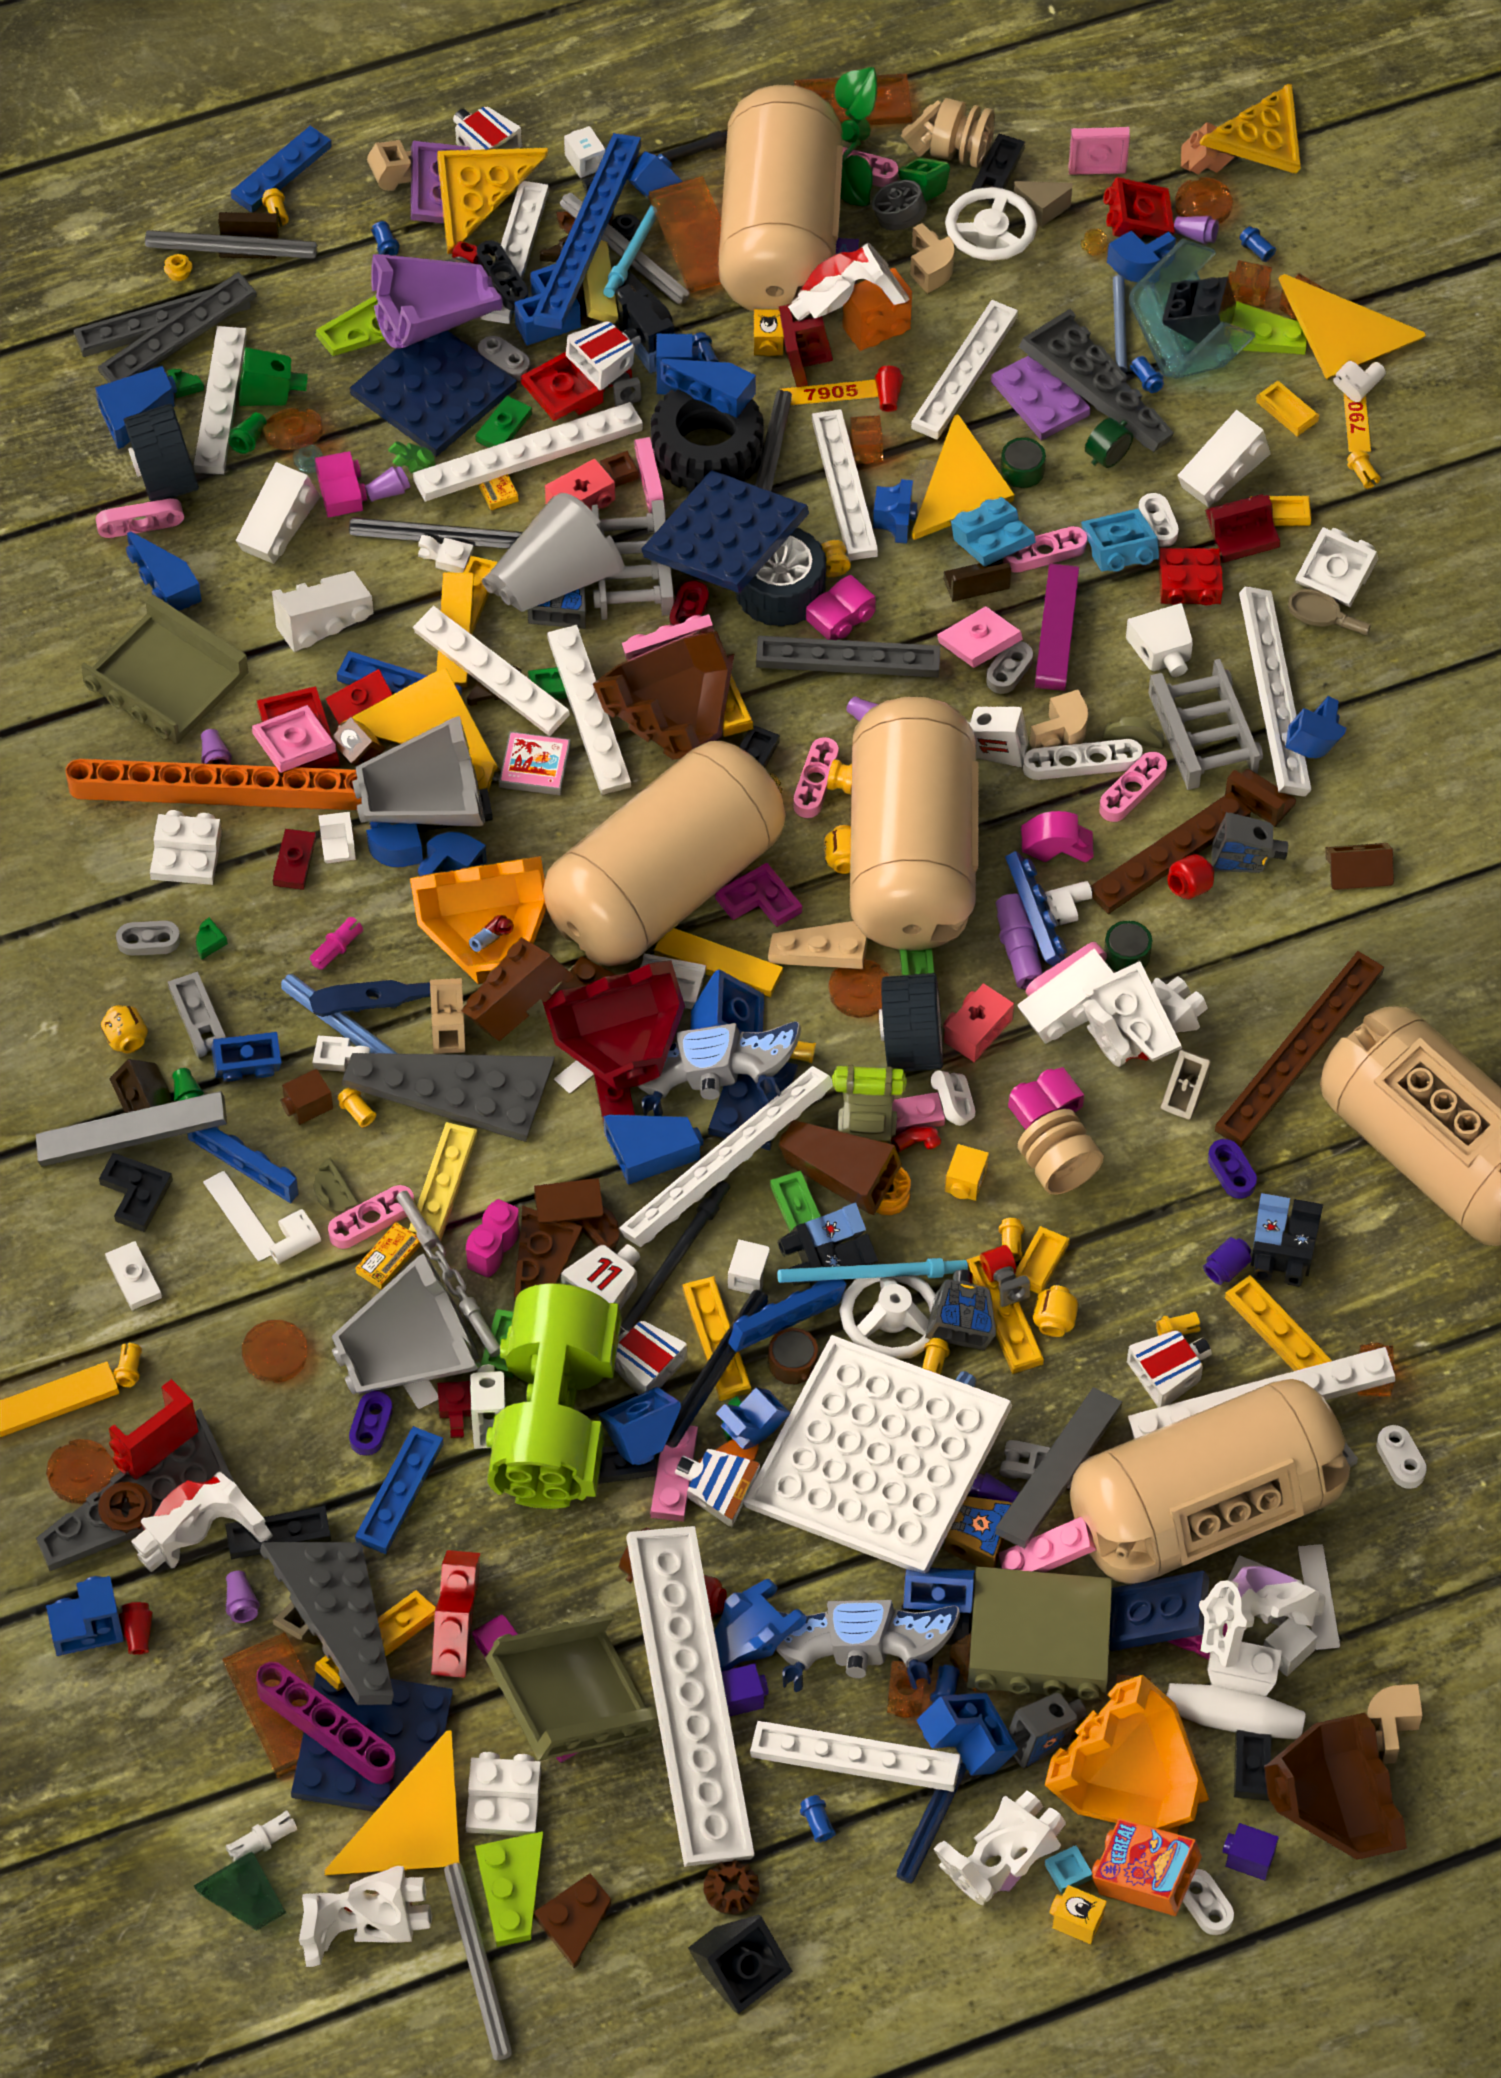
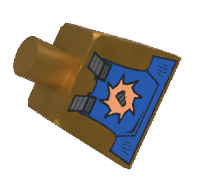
(973, 1531)

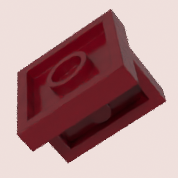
(805, 343)
(1243, 527)

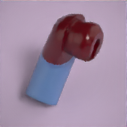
(497, 927)

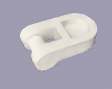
(954, 1096)

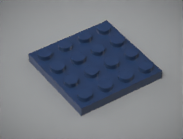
(434, 390)
(725, 531)
(409, 1725)

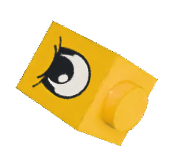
(768, 333)
(966, 1172)
(1078, 1914)

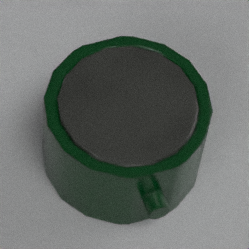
(1109, 442)
(1023, 462)
(1127, 944)

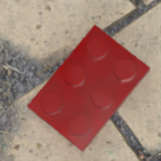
(284, 703)

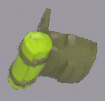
(868, 1100)

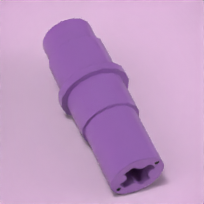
(1018, 939)

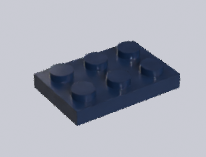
(743, 1100)
(1157, 1610)

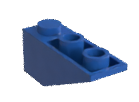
(714, 383)
(166, 573)

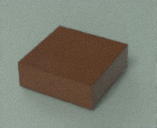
(620, 468)

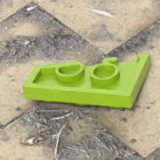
(1271, 330)
(510, 1885)

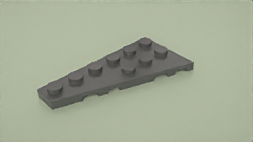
(83, 1532)

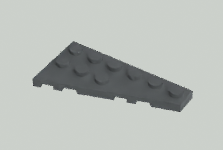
(1095, 376)
(473, 1089)
(337, 1604)

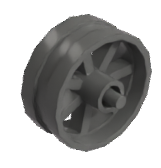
(899, 205)

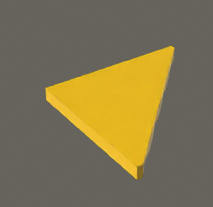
(1262, 133)
(477, 183)
(1342, 329)
(959, 482)
(421, 709)
(413, 1825)

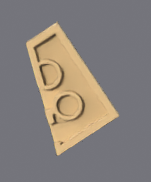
(824, 946)

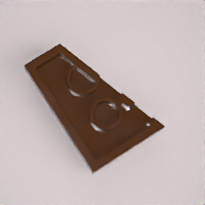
(543, 1250)

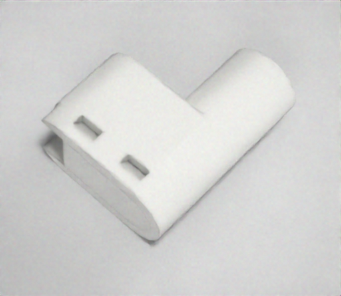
(1356, 382)
(1062, 901)
(299, 1235)

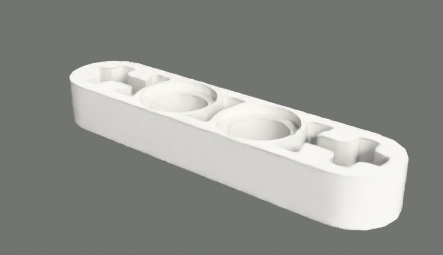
(1083, 763)

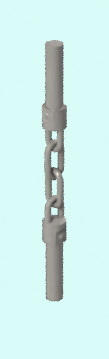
(468, 1304)

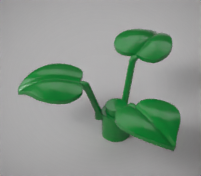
(858, 95)

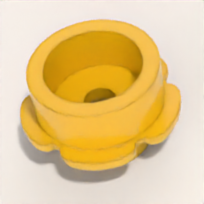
(178, 267)

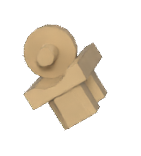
(919, 134)

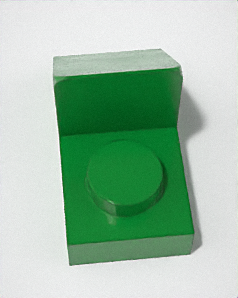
(929, 174)

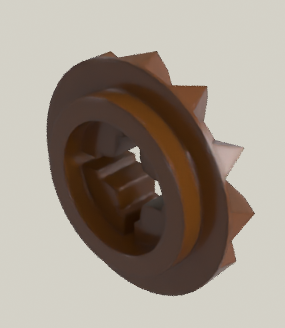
(113, 1499)
(734, 1901)

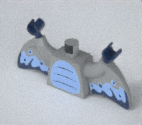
(716, 1057)
(863, 1635)

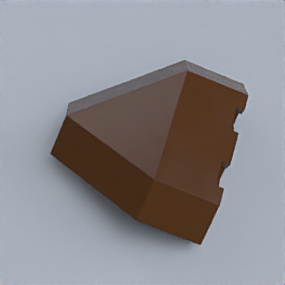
(672, 692)
(1338, 1788)

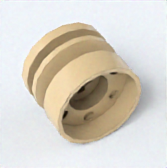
(968, 134)
(1060, 1151)

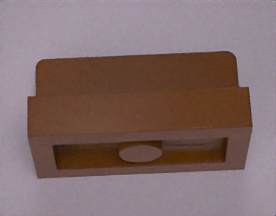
(1260, 796)
(1360, 865)
(568, 1201)

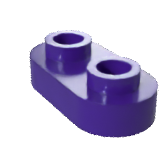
(1232, 1171)
(369, 1425)

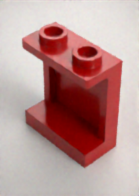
(157, 1436)

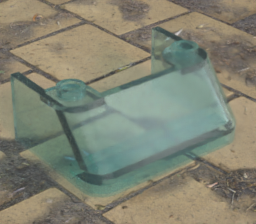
(1173, 352)

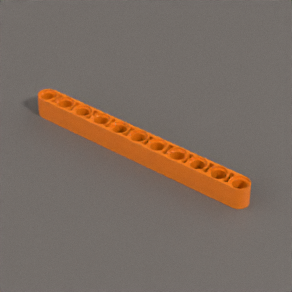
(219, 786)

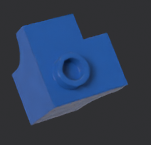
(652, 173)
(895, 509)

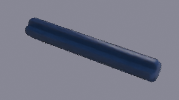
(927, 1831)

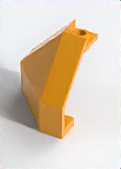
(463, 901)
(1131, 1762)

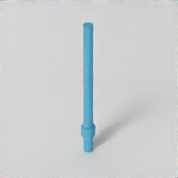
(620, 272)
(932, 1268)

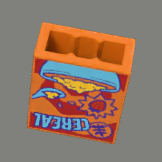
(1146, 1866)

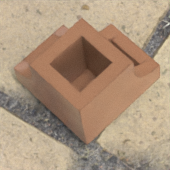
(1198, 157)

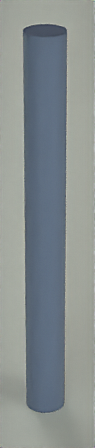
(1120, 322)

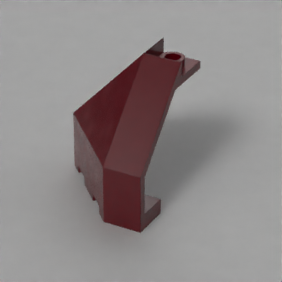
(620, 1023)

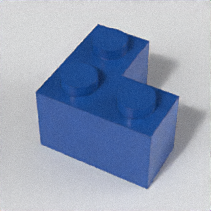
(525, 310)
(86, 1621)
(971, 1727)

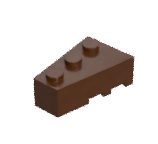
(513, 988)

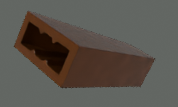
(842, 1162)

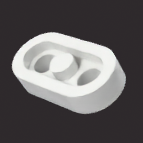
(1162, 520)
(1401, 1454)
(1207, 1903)

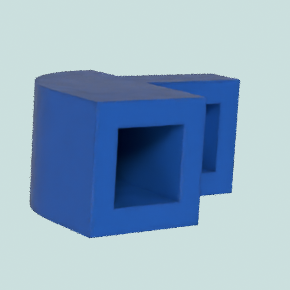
(1134, 258)
(1317, 731)
(394, 844)
(452, 852)
(754, 1418)

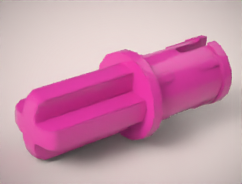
(335, 943)

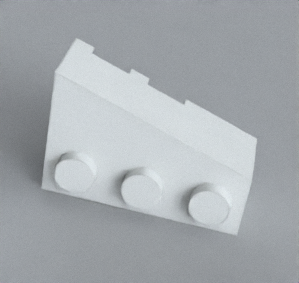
(1225, 459)
(277, 513)
(321, 609)
(1059, 1002)

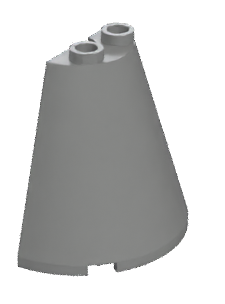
(554, 556)
(422, 781)
(405, 1334)

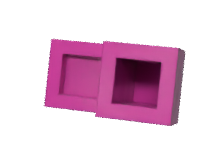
(1056, 833)

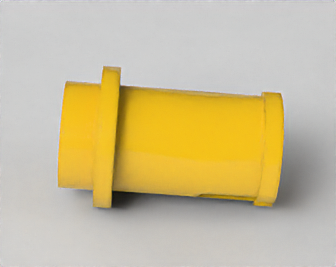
(273, 200)
(1361, 465)
(804, 1051)
(356, 1106)
(1011, 1235)
(1184, 1324)
(936, 1352)
(126, 1372)

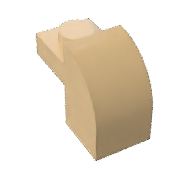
(390, 164)
(934, 259)
(1066, 724)
(447, 1016)
(1393, 1711)

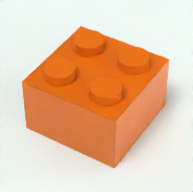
(871, 315)

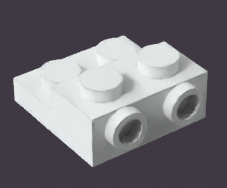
(1337, 566)
(186, 848)
(503, 1795)

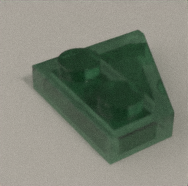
(243, 1892)

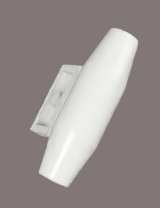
(1239, 1695)

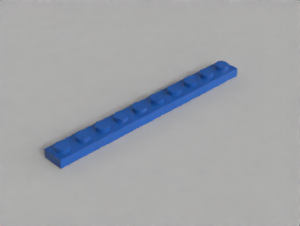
(587, 231)

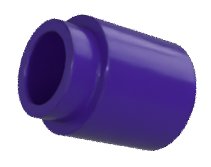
(1227, 1260)

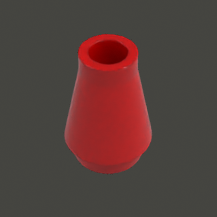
(888, 385)
(136, 1625)

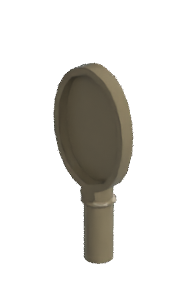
(1322, 610)

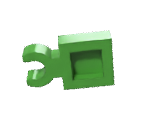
(413, 456)

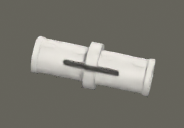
(262, 1836)

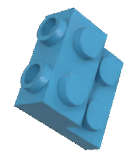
(991, 531)
(1121, 540)

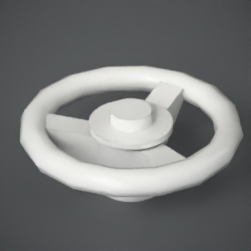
(990, 225)
(890, 1313)

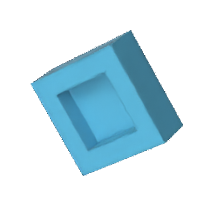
(1068, 1868)

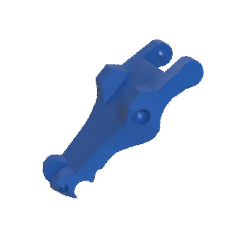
(752, 1626)

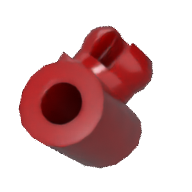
(916, 1134)

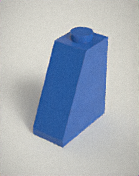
(131, 397)
(651, 1144)

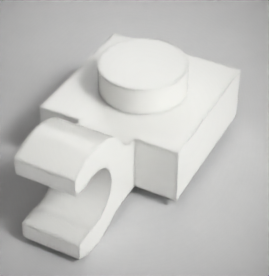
(449, 555)
(334, 1053)

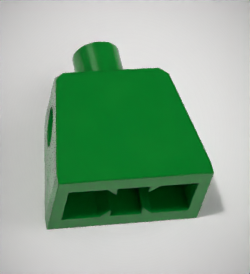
(267, 379)

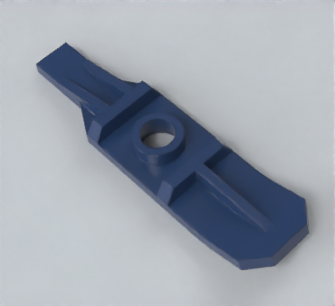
(356, 996)

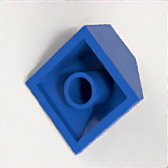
(728, 1002)
(641, 1424)

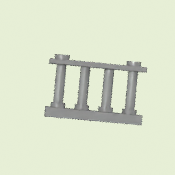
(661, 593)
(1183, 742)

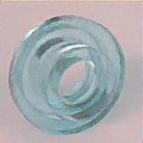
(305, 458)

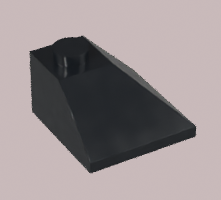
(740, 1960)

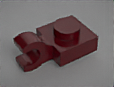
(455, 1403)

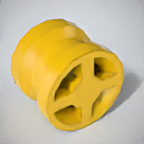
(836, 560)
(840, 777)

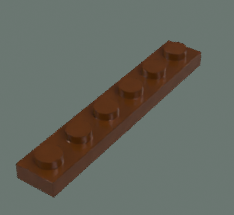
(1156, 859)

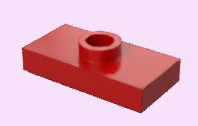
(359, 696)

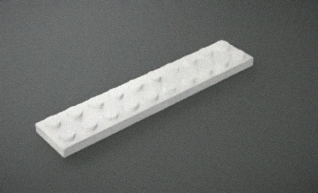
(689, 1696)

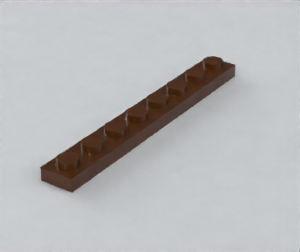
(1299, 1049)

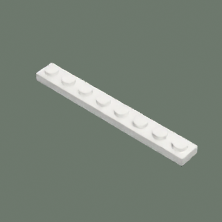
(527, 451)
(1273, 688)
(726, 1156)
(1328, 1379)

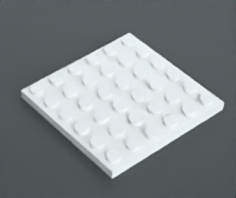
(878, 1455)

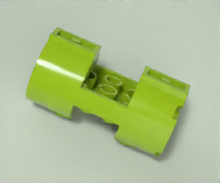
(558, 1344)

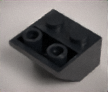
(1199, 306)

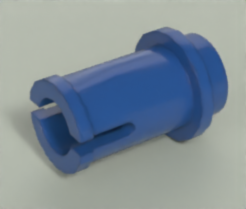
(386, 243)
(1261, 247)
(705, 350)
(1151, 380)
(946, 1682)
(817, 1818)

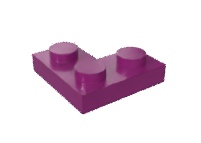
(761, 889)

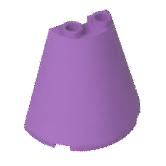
(428, 296)

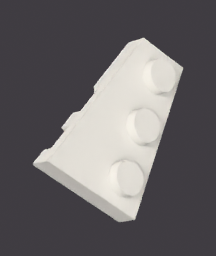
(1136, 1009)

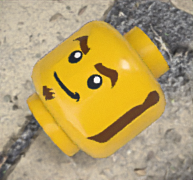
(838, 849)
(124, 1029)
(1055, 1311)

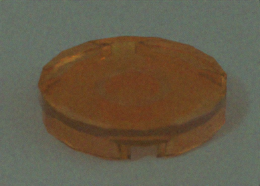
(1204, 198)
(293, 429)
(857, 990)
(274, 1351)
(79, 1470)

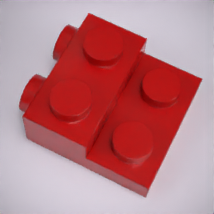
(1138, 208)
(561, 388)
(1190, 576)

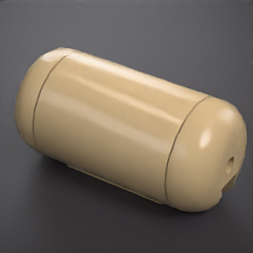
(779, 194)
(913, 823)
(664, 853)
(1423, 1113)
(1210, 1480)

